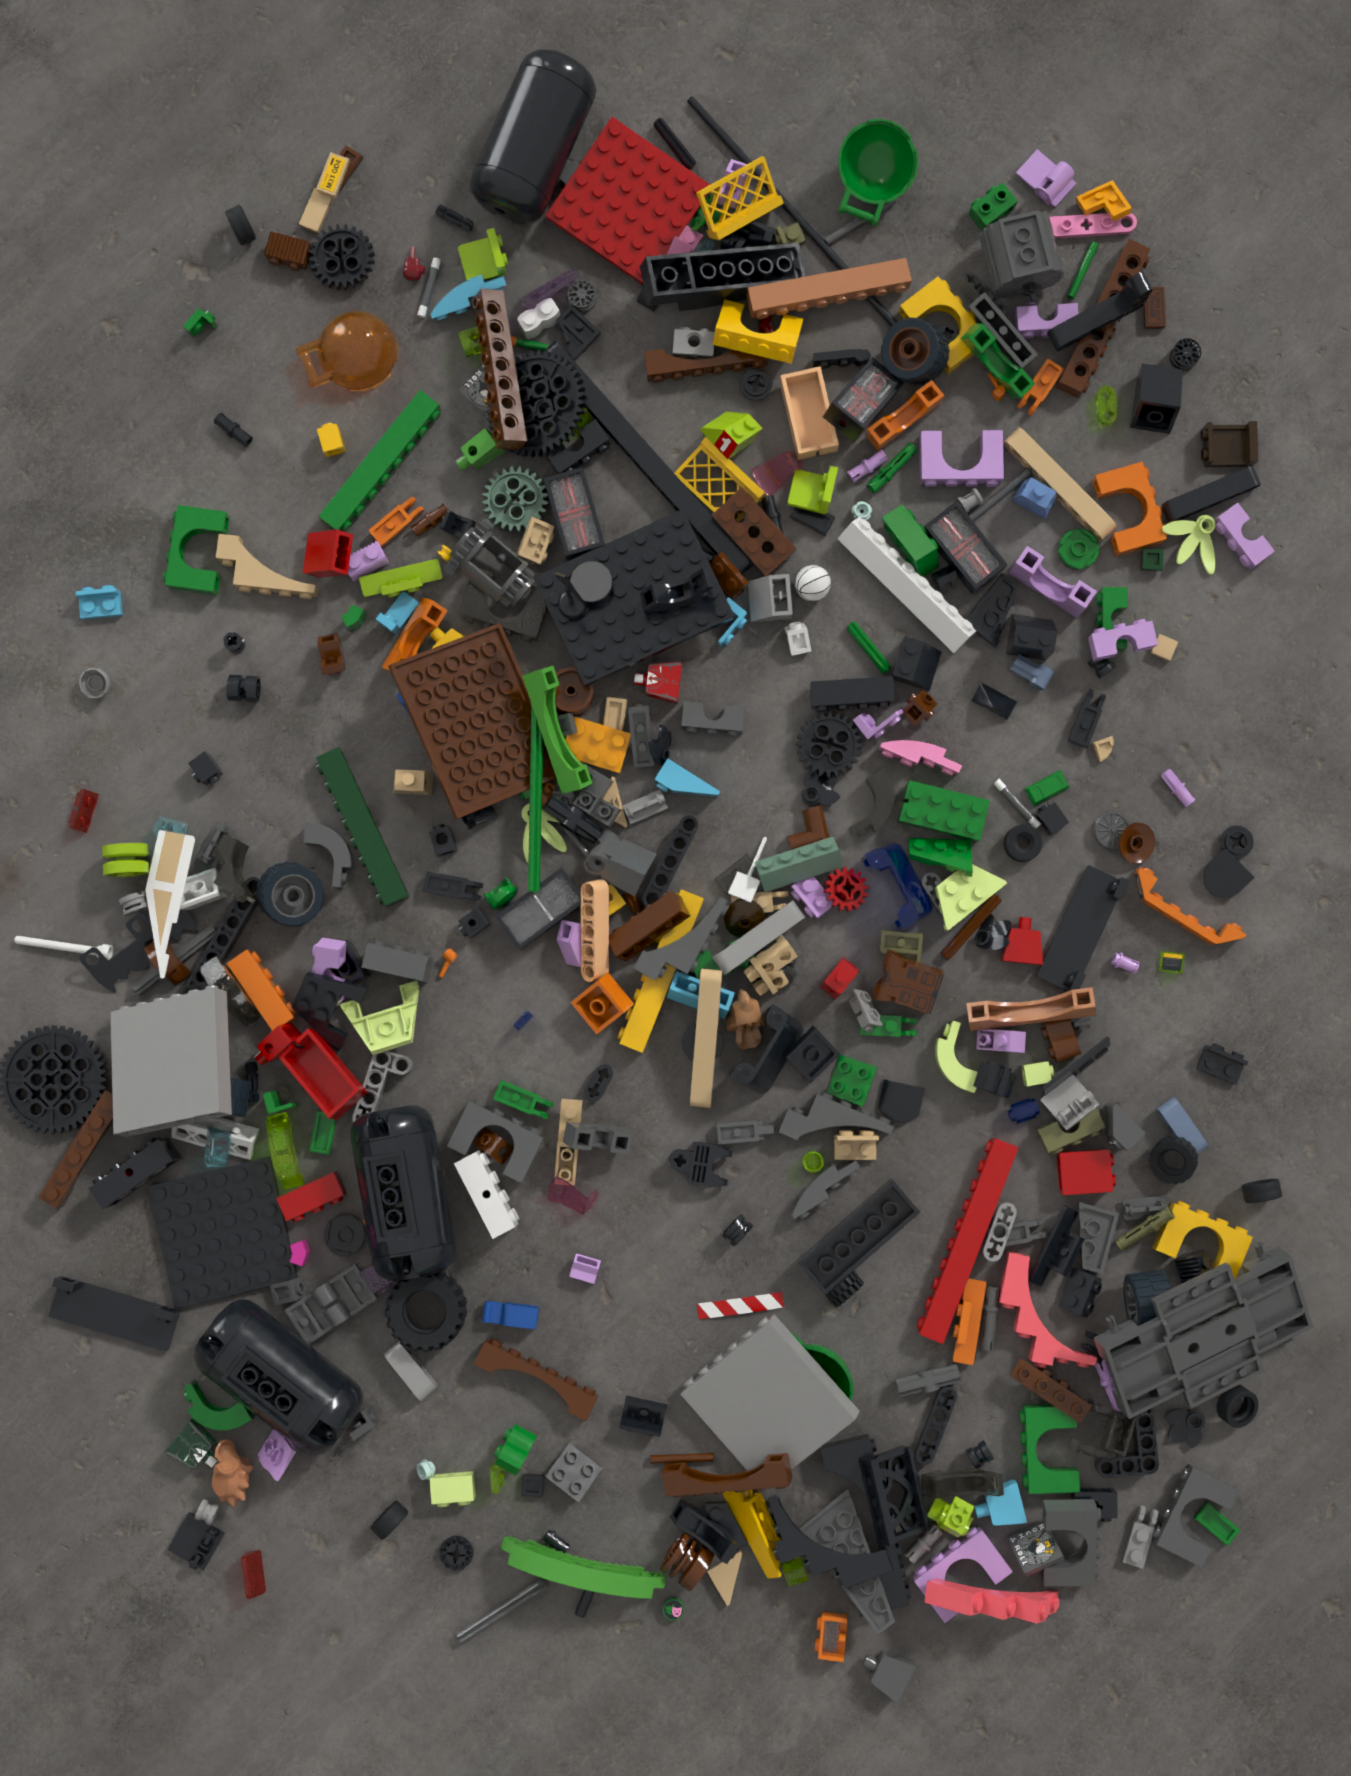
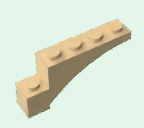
(253, 575)

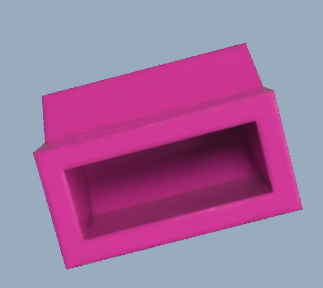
(300, 1252)

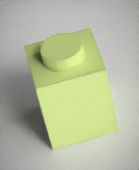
(1037, 1073)

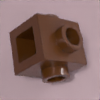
(920, 707)

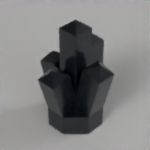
(757, 233)

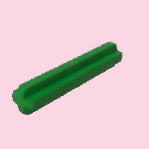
(868, 647)

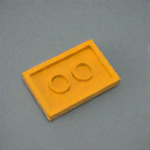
(599, 744)

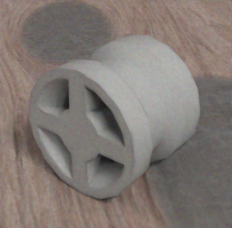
(207, 1512)

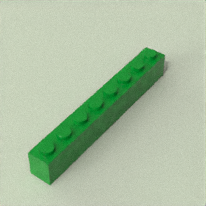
(380, 462)

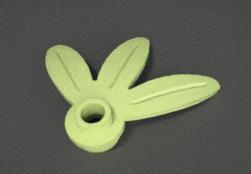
(1197, 535)
(547, 831)

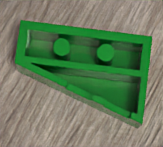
(912, 540)

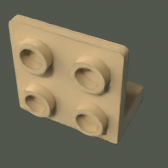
(855, 1146)

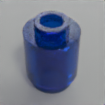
(1023, 1110)

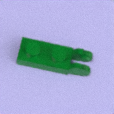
(891, 1027)
(520, 1099)

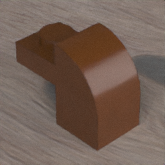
(331, 654)
(176, 969)

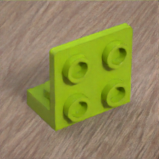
(812, 490)

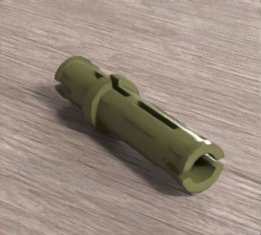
(1145, 1228)

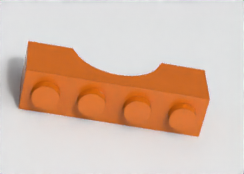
(908, 414)
(423, 620)

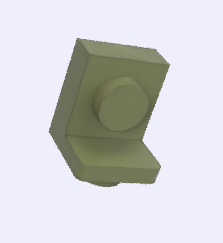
(789, 235)

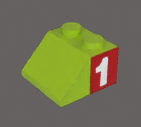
(732, 432)

